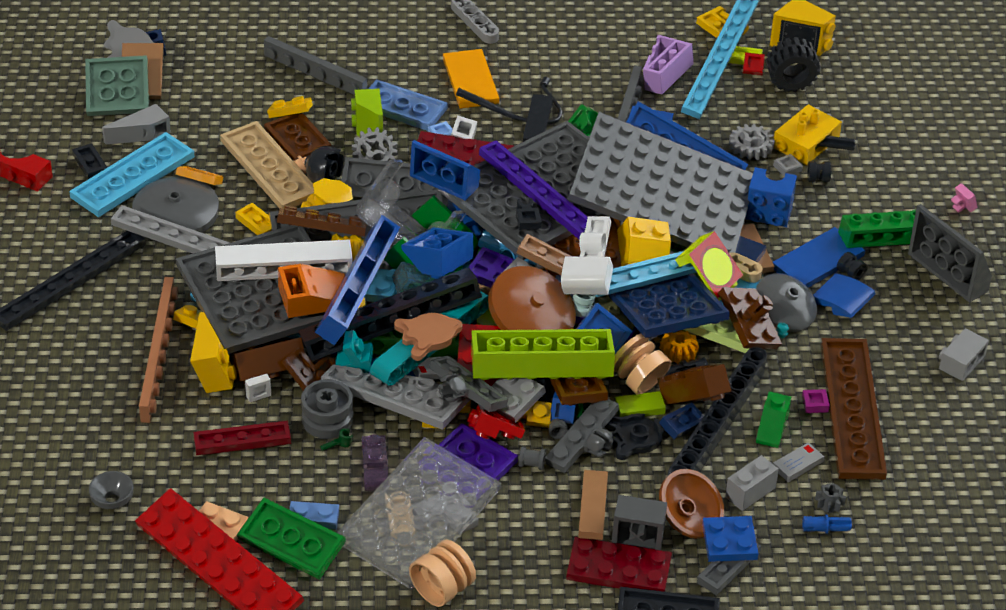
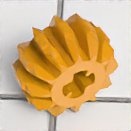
(679, 346)

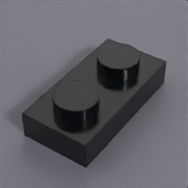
(89, 160)

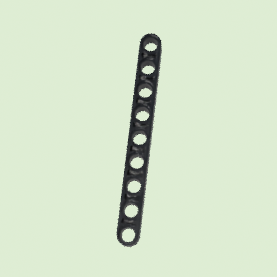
(722, 412)

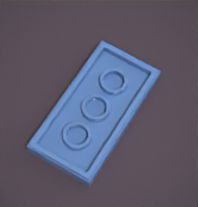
(409, 106)

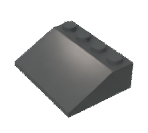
(949, 255)

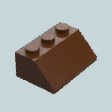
(263, 359)

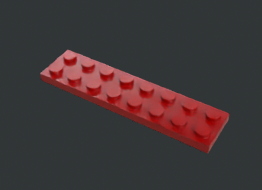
(215, 556)

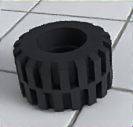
(789, 53)

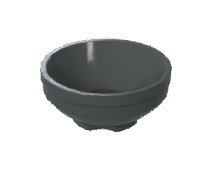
(111, 484)

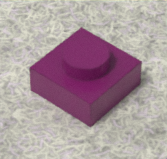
(815, 401)

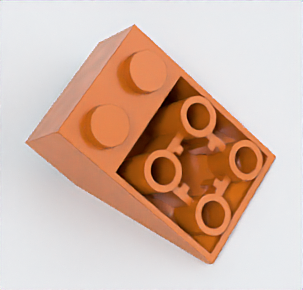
(307, 288)

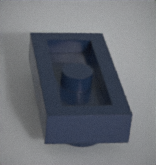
(681, 421)

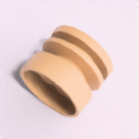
(640, 364)
(442, 573)

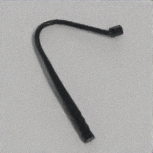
(485, 103)

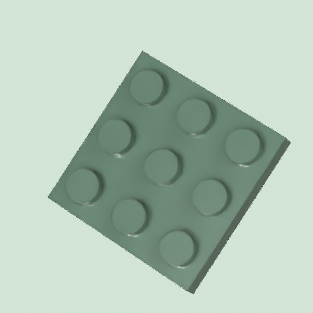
(116, 85)

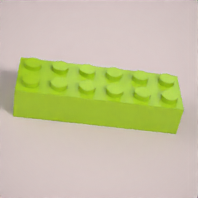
(542, 353)

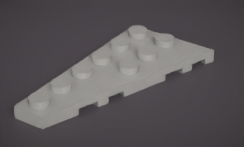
(410, 396)

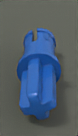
(826, 523)

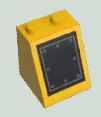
(804, 21)

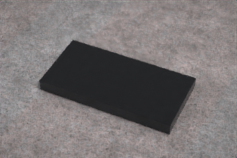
(657, 600)

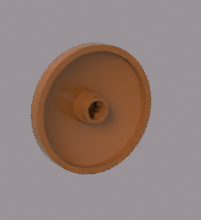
(530, 301)

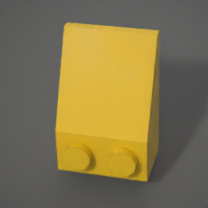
(643, 240)
(211, 359)

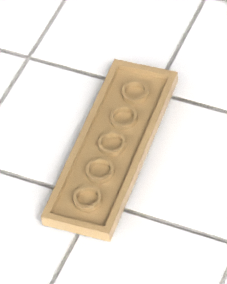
(268, 165)

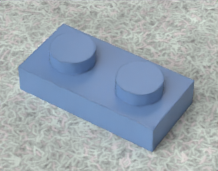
(321, 513)

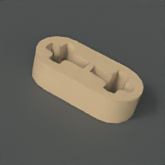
(750, 269)

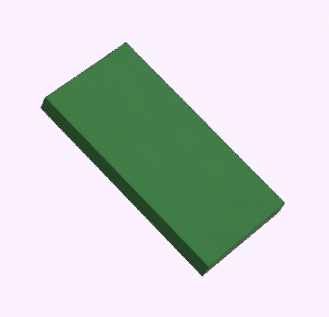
(291, 538)

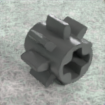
(830, 498)

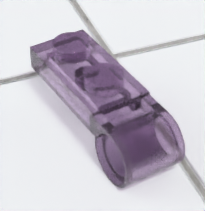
(374, 461)

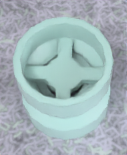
(583, 304)

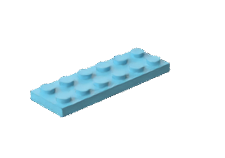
(131, 174)

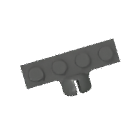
(462, 384)
(584, 436)

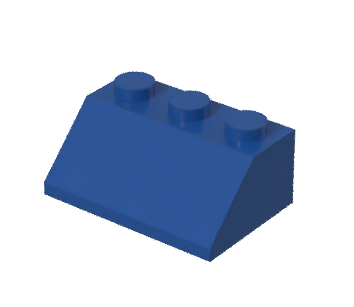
(443, 171)
(439, 251)

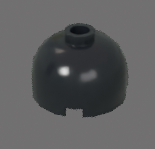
(324, 163)

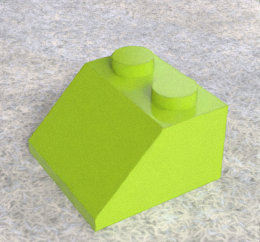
(367, 110)

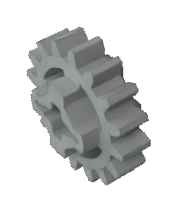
(374, 140)
(751, 141)

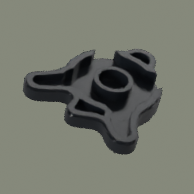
(635, 434)

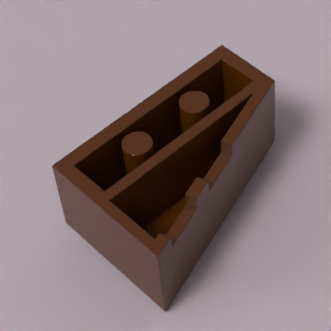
(695, 384)

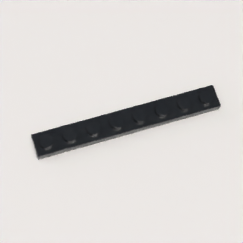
(69, 279)

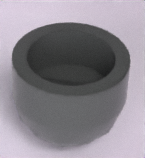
(562, 428)

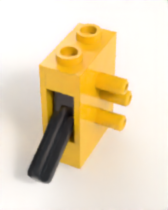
(810, 134)

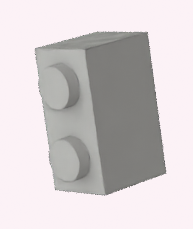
(963, 354)
(751, 482)

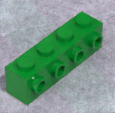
(877, 228)

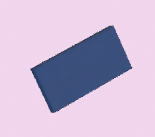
(815, 258)

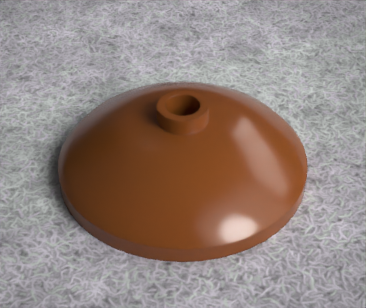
(694, 494)

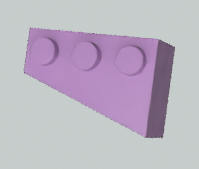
(667, 63)

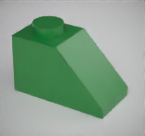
(773, 419)

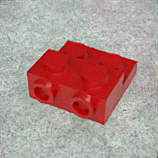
(489, 423)

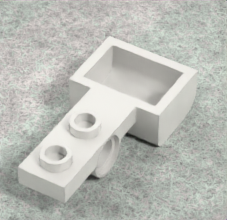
(592, 270)

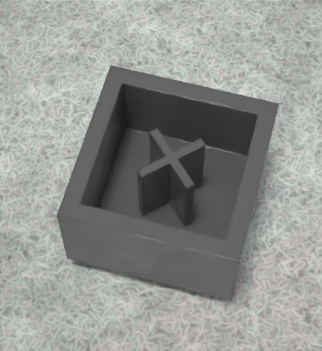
(639, 522)

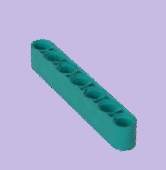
(397, 360)

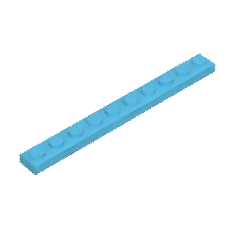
(718, 58)

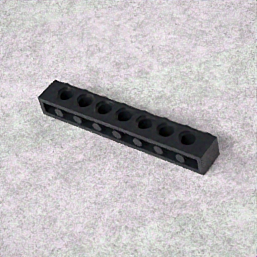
(380, 316)

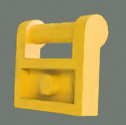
(714, 21)

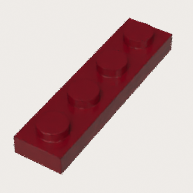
(242, 437)

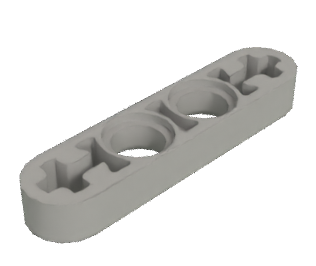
(487, 32)

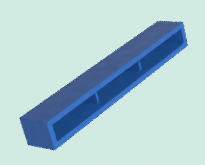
(357, 280)

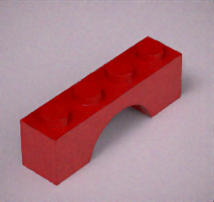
(27, 171)

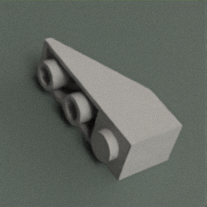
(138, 127)

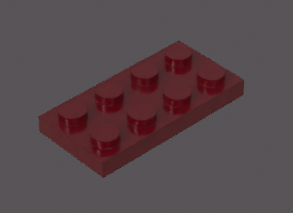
(618, 565)

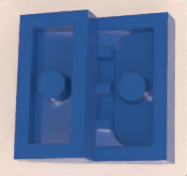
(843, 295)

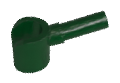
(344, 440)

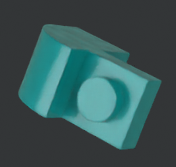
(355, 353)

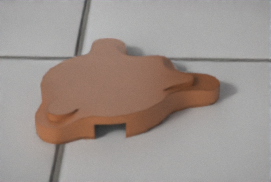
(428, 333)

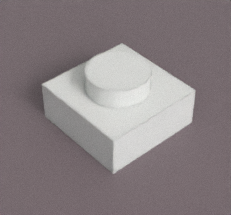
(258, 388)

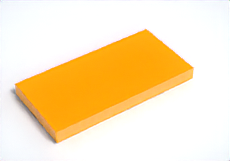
(471, 73)

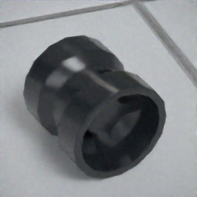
(819, 171)
(854, 268)

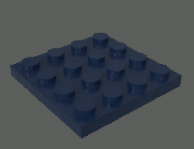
(670, 306)

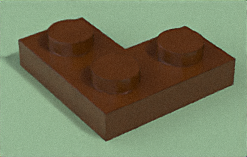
(304, 370)

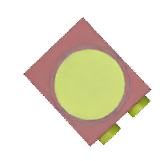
(712, 263)

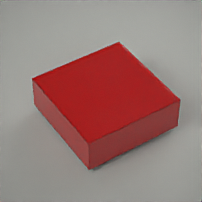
(753, 63)

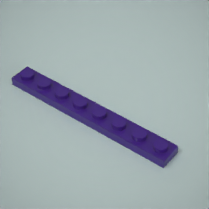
(535, 187)

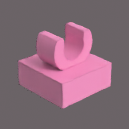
(964, 199)

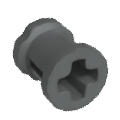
(532, 457)

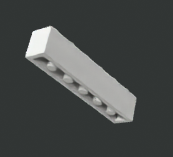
(263, 260)

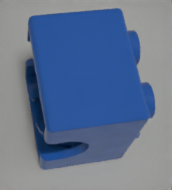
(770, 199)

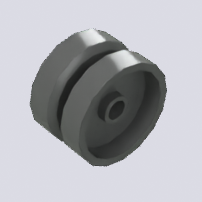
(327, 408)

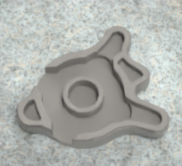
(121, 35)

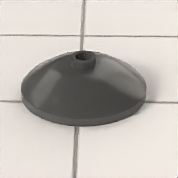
(791, 301)

